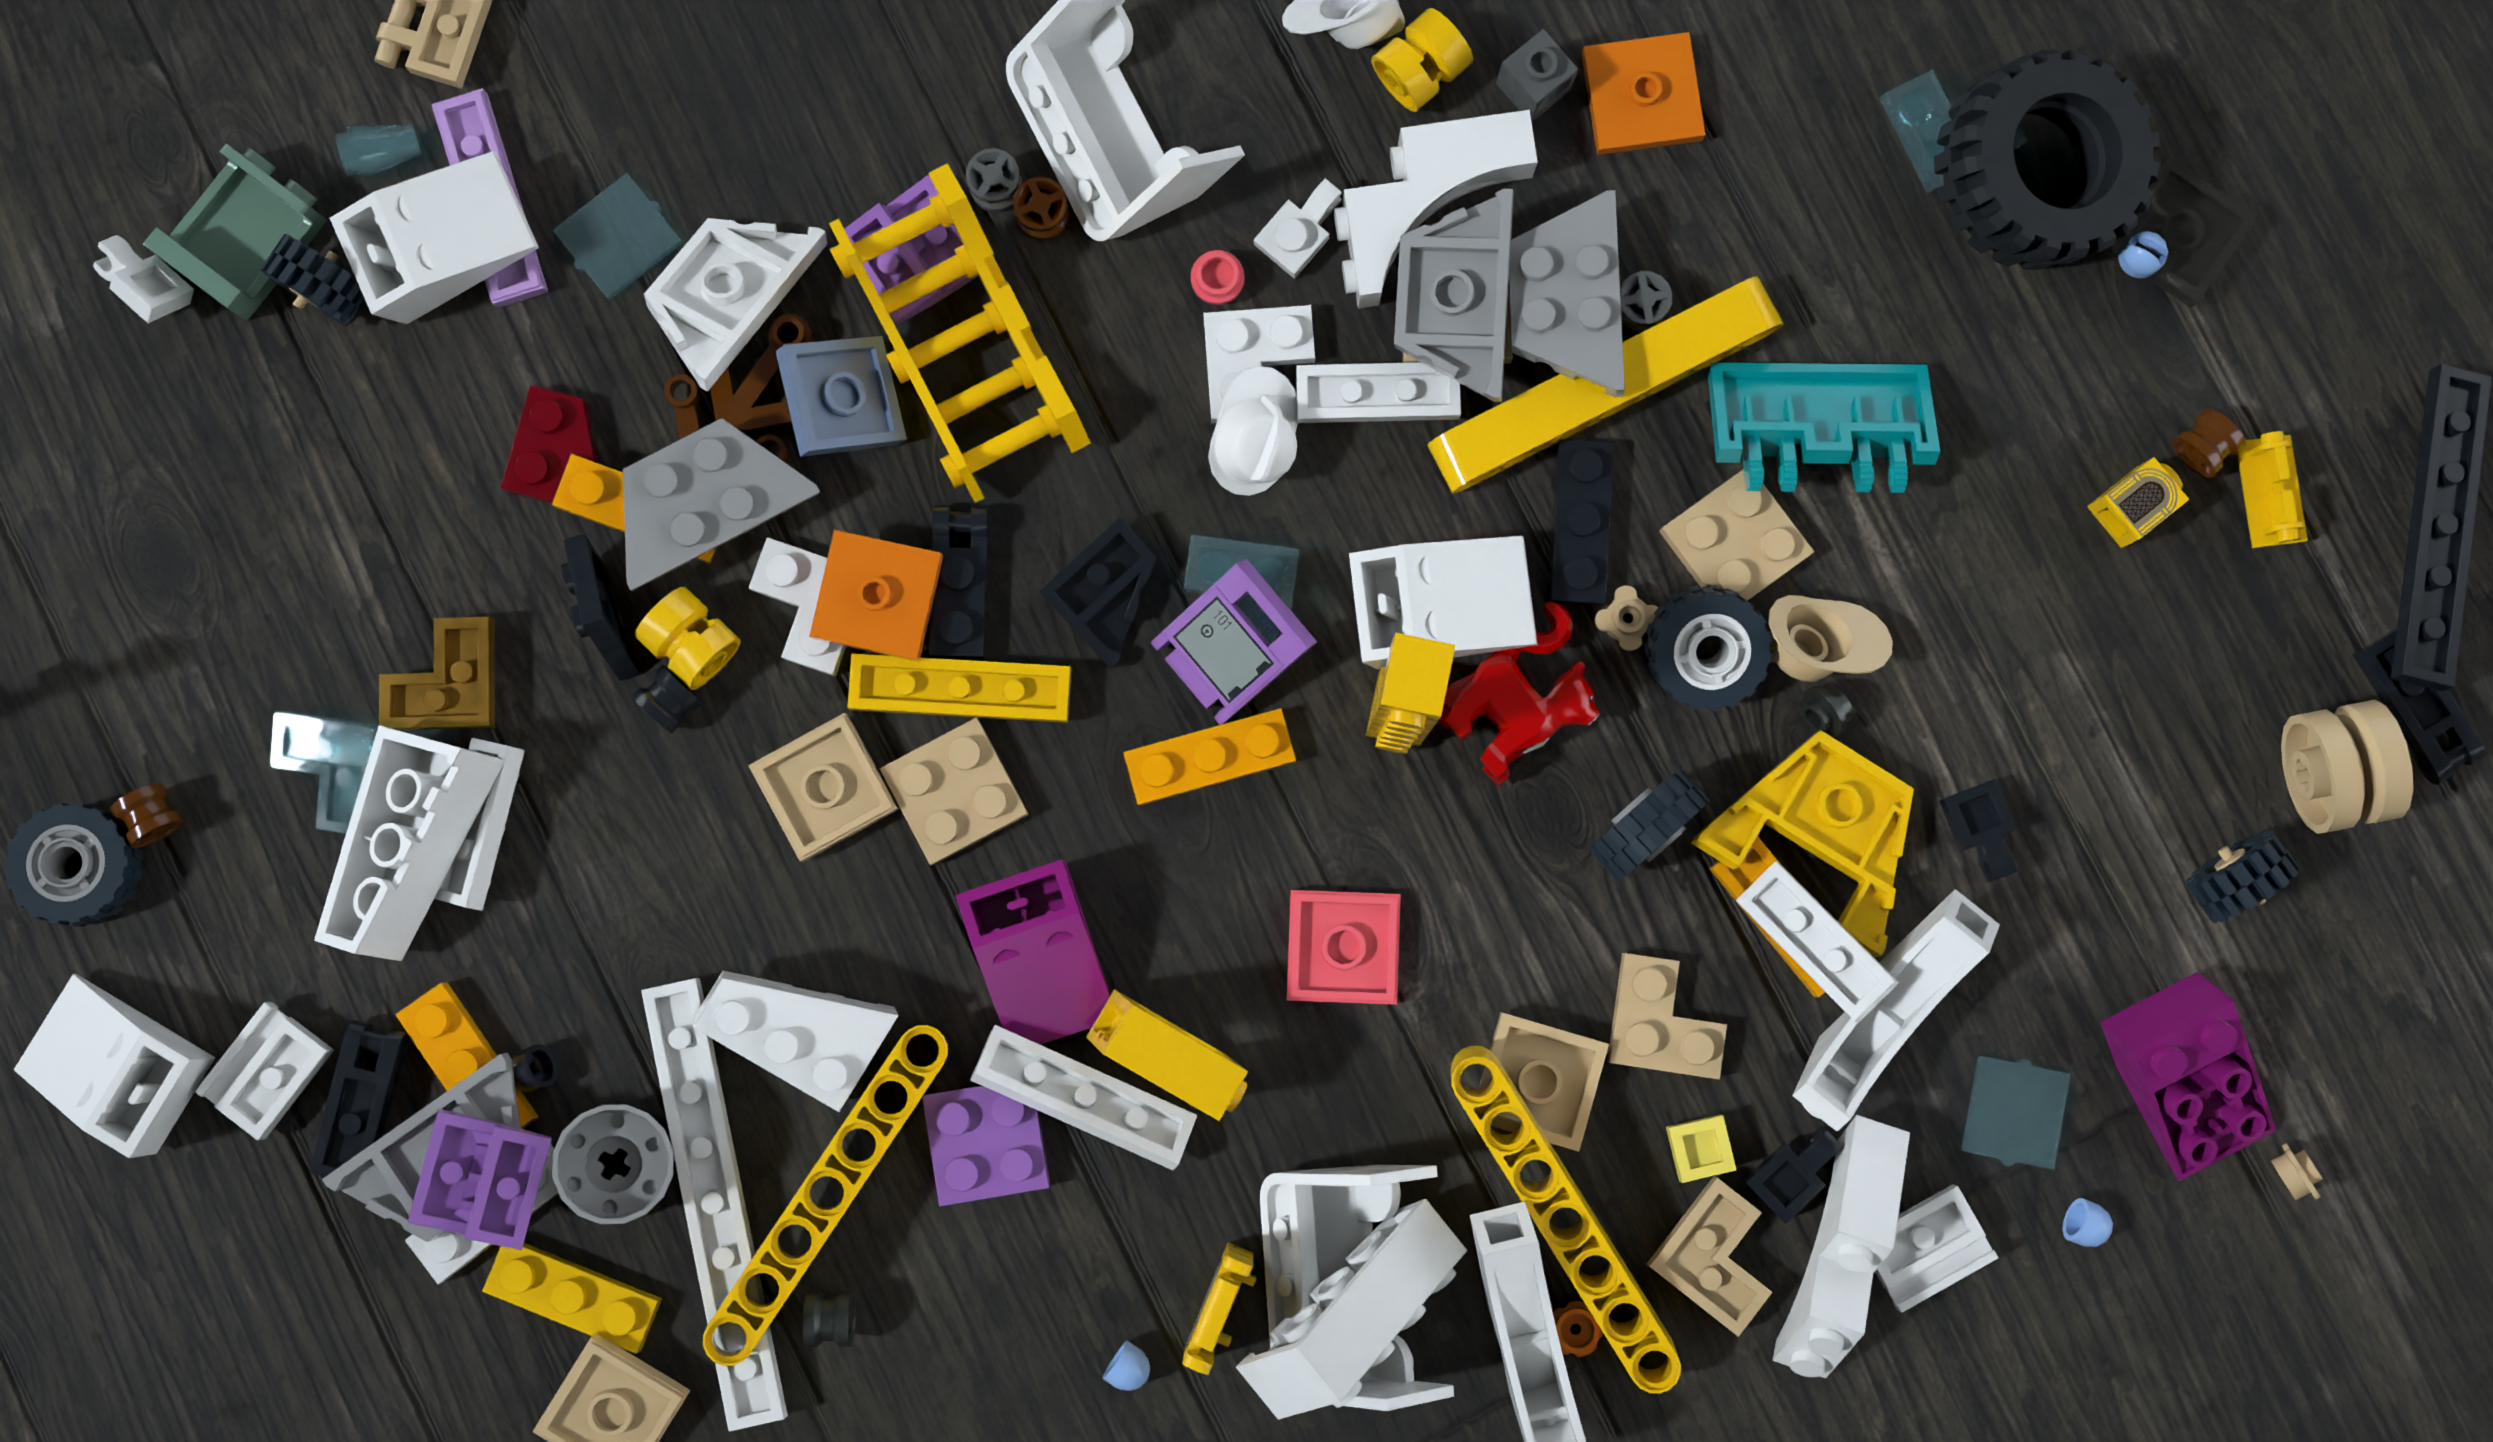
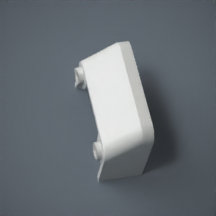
(1093, 126)
(1309, 1230)

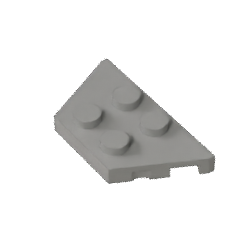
(1457, 294)
(1569, 294)
(701, 498)
(390, 1168)

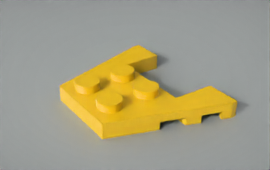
(1837, 811)

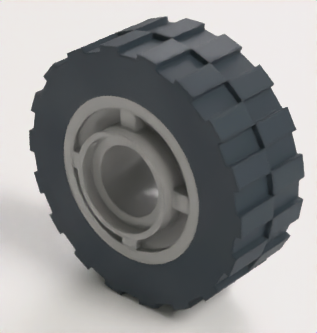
(1648, 824)
(40, 857)

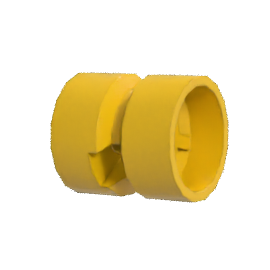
(1429, 54)
(683, 634)

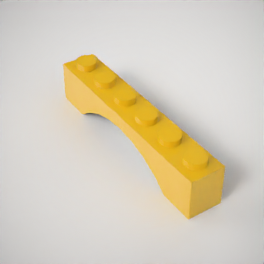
(1409, 692)

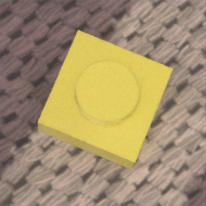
(1701, 1148)

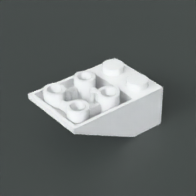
(433, 237)
(1444, 592)
(112, 1069)

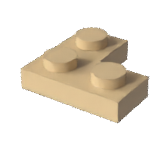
(1648, 1034)
(1698, 1261)

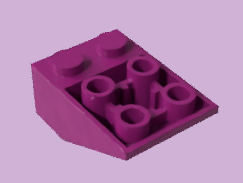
(1036, 953)
(2190, 1073)

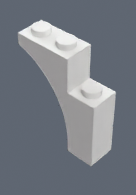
(1436, 167)
(1927, 967)
(1849, 1247)
(1525, 1325)

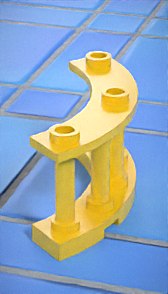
(999, 314)

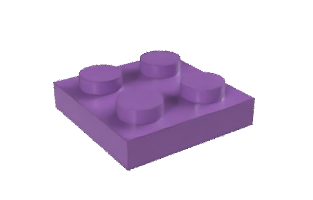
(983, 1145)

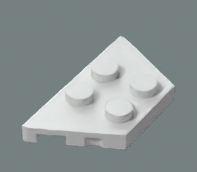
(726, 289)

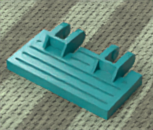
(1828, 410)

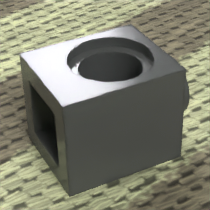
(1537, 75)

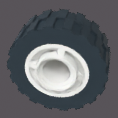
(1731, 671)

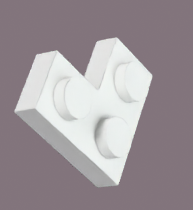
(1253, 339)
(796, 579)

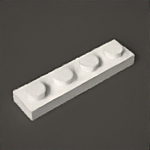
(1084, 1097)

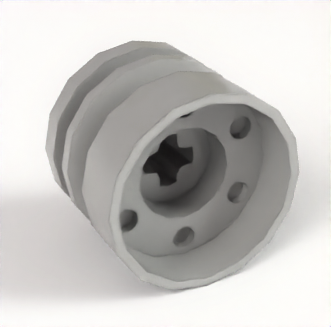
(579, 1171)

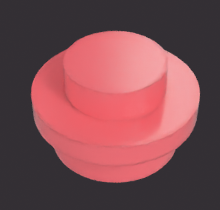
(1217, 277)

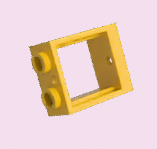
(1168, 1056)

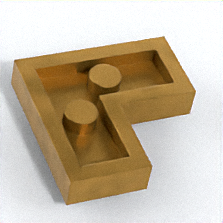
(458, 690)

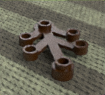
(739, 407)

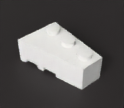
(796, 1033)

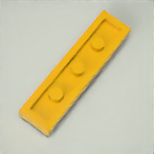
(959, 688)

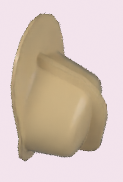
(1826, 637)

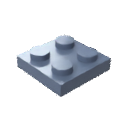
(841, 395)

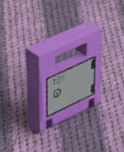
(1222, 650)

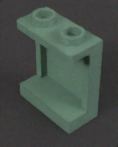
(236, 229)

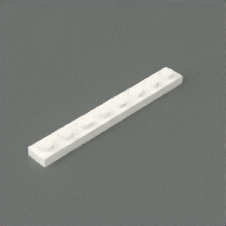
(711, 1194)

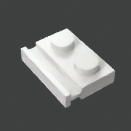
(264, 1071)
(1933, 1248)

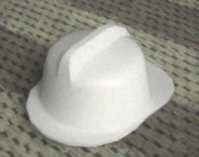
(1347, 21)
(1254, 431)

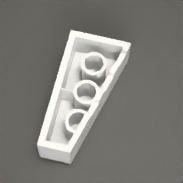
(402, 840)
(1356, 1314)

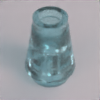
(376, 148)

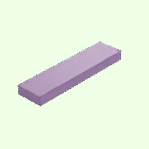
(470, 131)

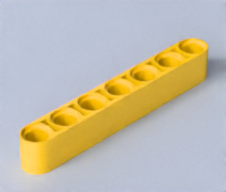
(1569, 405)
(821, 1221)
(1575, 1243)

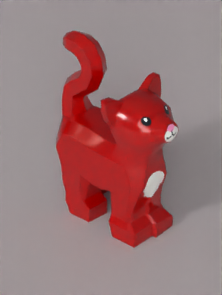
(1514, 706)

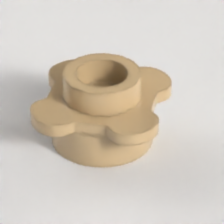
(1612, 620)
(2297, 1173)

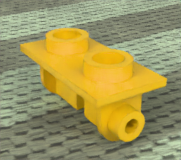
(2271, 491)

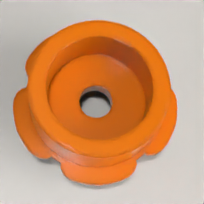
(1586, 1340)

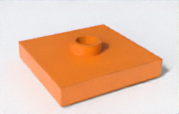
(1643, 93)
(876, 595)

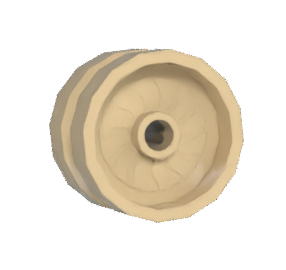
(2347, 766)

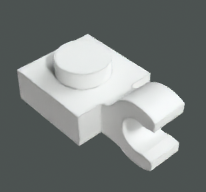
(1296, 233)
(143, 285)

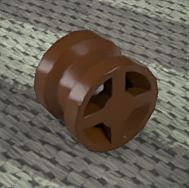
(1037, 197)
(2209, 443)
(146, 815)

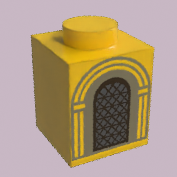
(2139, 501)

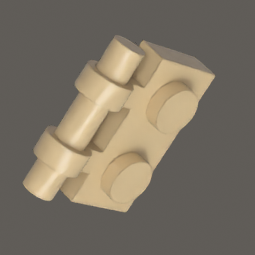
(442, 43)

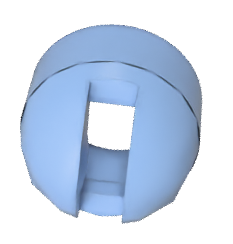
(2140, 262)
(2087, 1223)
(1128, 1368)

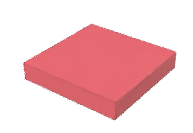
(1343, 947)

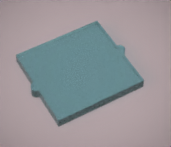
(617, 236)
(2016, 1112)

